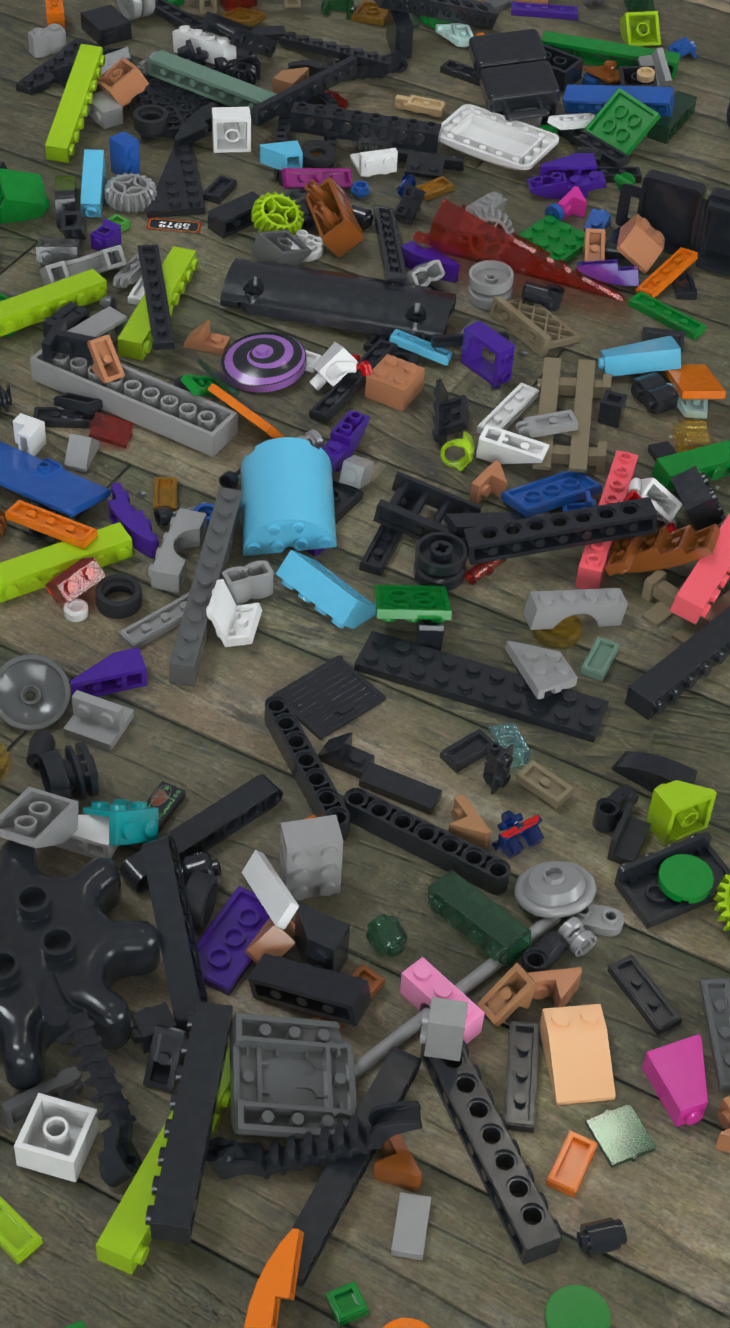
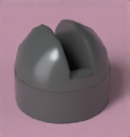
(107, 301)

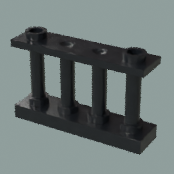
(239, 34)
(411, 521)

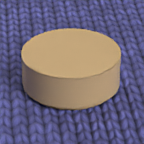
(645, 74)

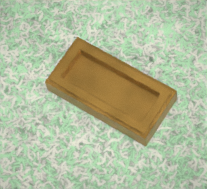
(436, 187)
(165, 493)

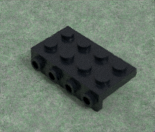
(640, 886)

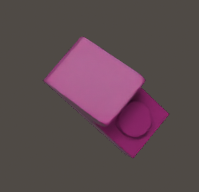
(573, 203)

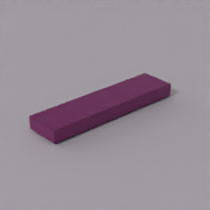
(298, 177)

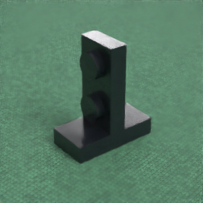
(61, 341)

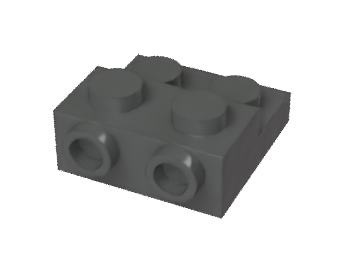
(56, 250)

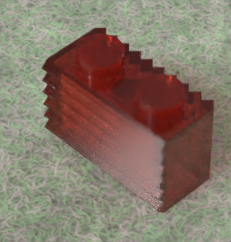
(75, 580)

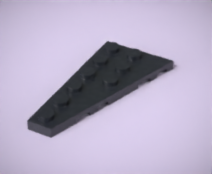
(42, 76)
(179, 187)

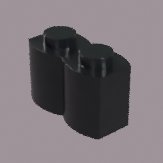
(654, 393)

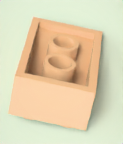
(577, 1054)

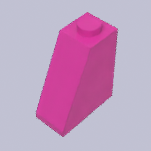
(679, 1079)

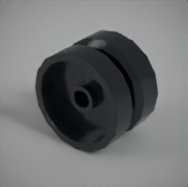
(440, 560)

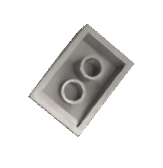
(39, 819)

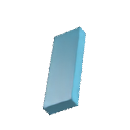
(421, 347)

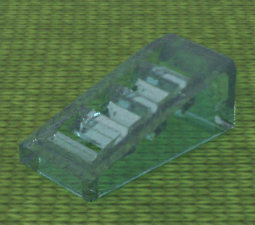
(522, 753)

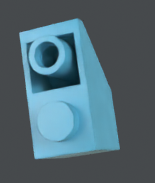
(281, 155)

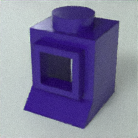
(106, 236)

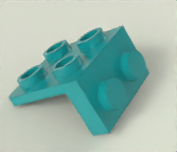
(127, 821)

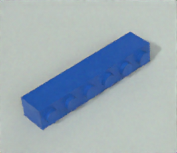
(592, 98)

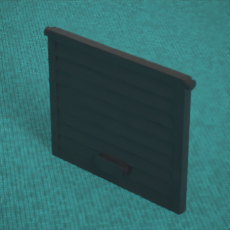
(330, 697)

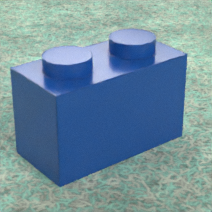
(124, 154)

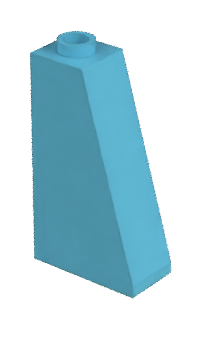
(93, 183)
(641, 357)

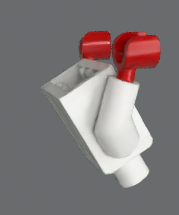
(336, 364)
(663, 501)

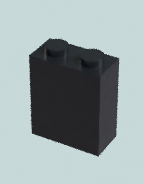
(106, 25)
(400, 32)

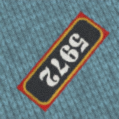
(174, 225)

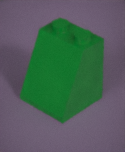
(21, 196)

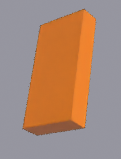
(571, 1164)

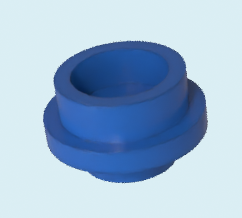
(360, 189)

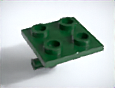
(338, 5)

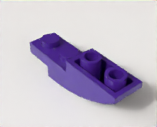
(557, 185)
(345, 438)
(133, 521)

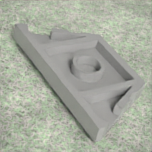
(541, 668)

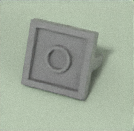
(97, 721)

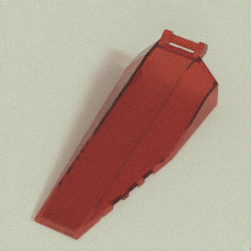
(473, 239)

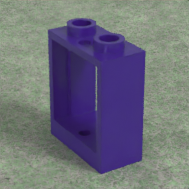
(479, 336)

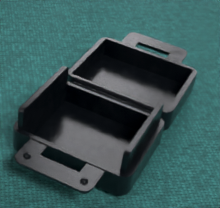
(515, 74)
(683, 216)

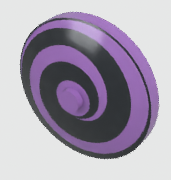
(264, 362)

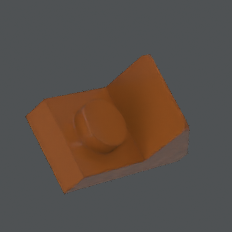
(398, 1165)

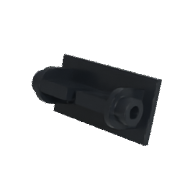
(498, 766)

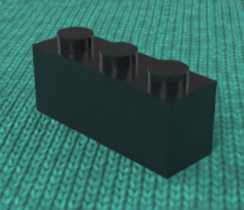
(232, 215)

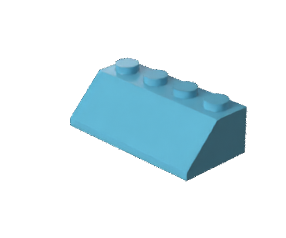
(325, 590)

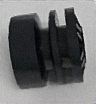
(74, 772)

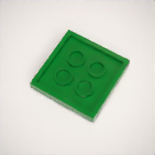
(623, 121)
(556, 237)
(412, 603)

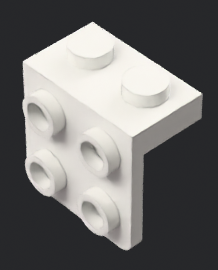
(375, 162)
(232, 623)

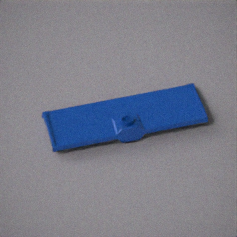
(48, 482)

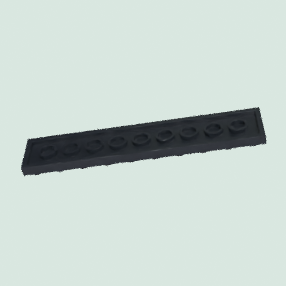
(480, 686)

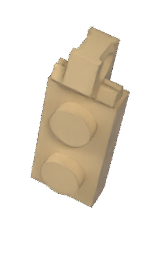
(420, 105)

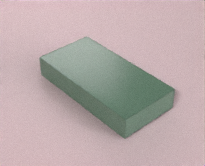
(600, 659)

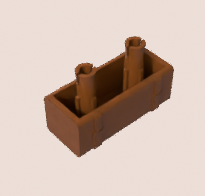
(333, 216)

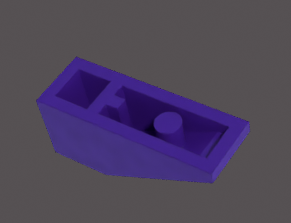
(572, 165)
(113, 674)

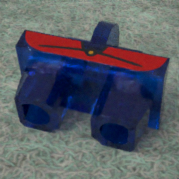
(509, 839)

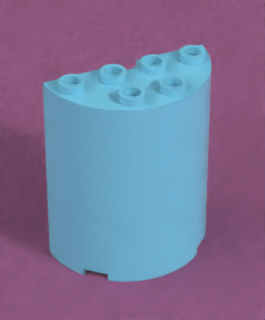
(287, 498)

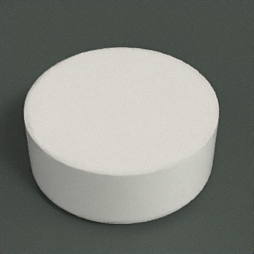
(76, 610)

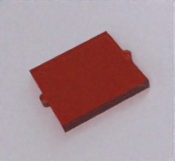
(110, 430)

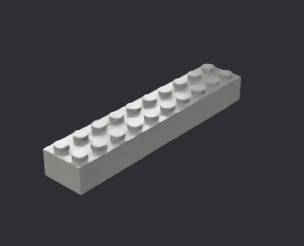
(143, 401)

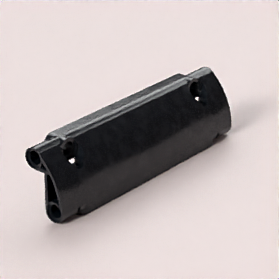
(336, 299)

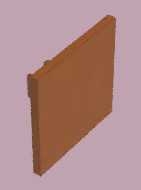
(605, 72)

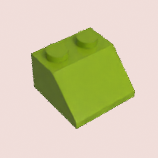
(640, 28)
(679, 810)

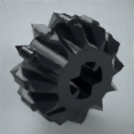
(243, 71)

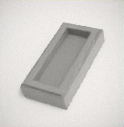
(411, 1226)

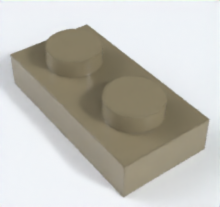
(544, 784)

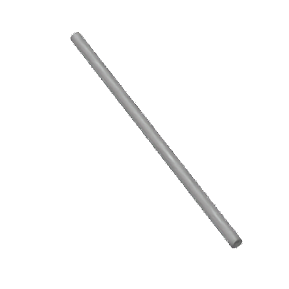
(465, 985)

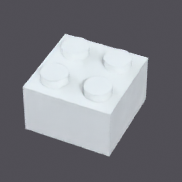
(231, 129)
(56, 1137)

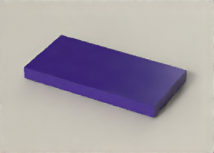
(227, 938)

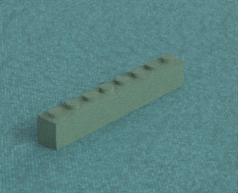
(206, 81)

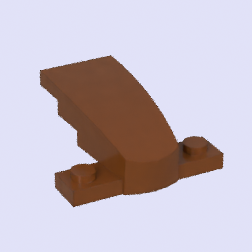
(661, 549)

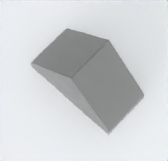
(80, 452)

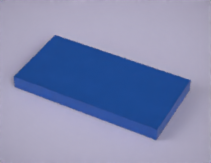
(550, 493)

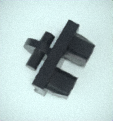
(188, 52)
(409, 204)

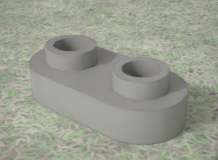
(597, 920)

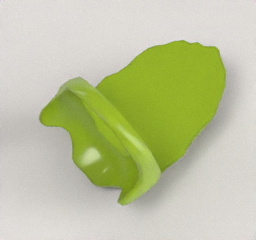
(467, 444)

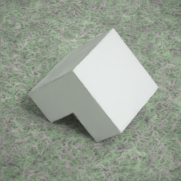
(29, 434)

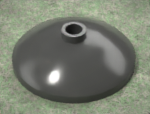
(38, 676)

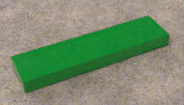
(666, 315)

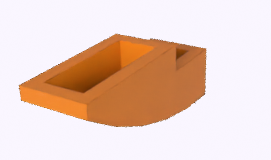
(276, 1282)

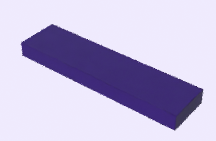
(544, 10)

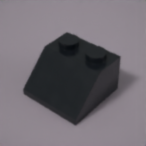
(321, 939)

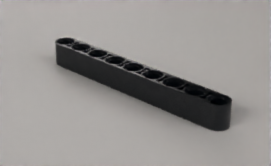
(343, 1176)

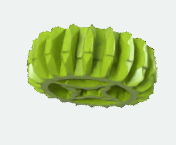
(279, 210)

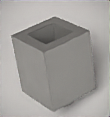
(356, 471)

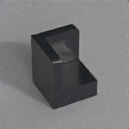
(612, 408)

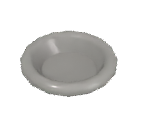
(555, 889)

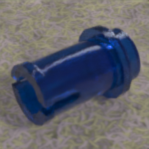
(407, 179)

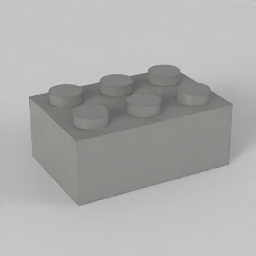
(311, 856)

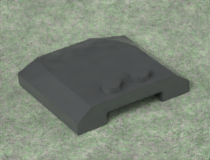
(289, 1076)

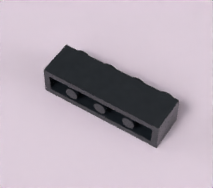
(310, 989)

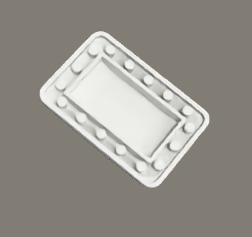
(495, 139)

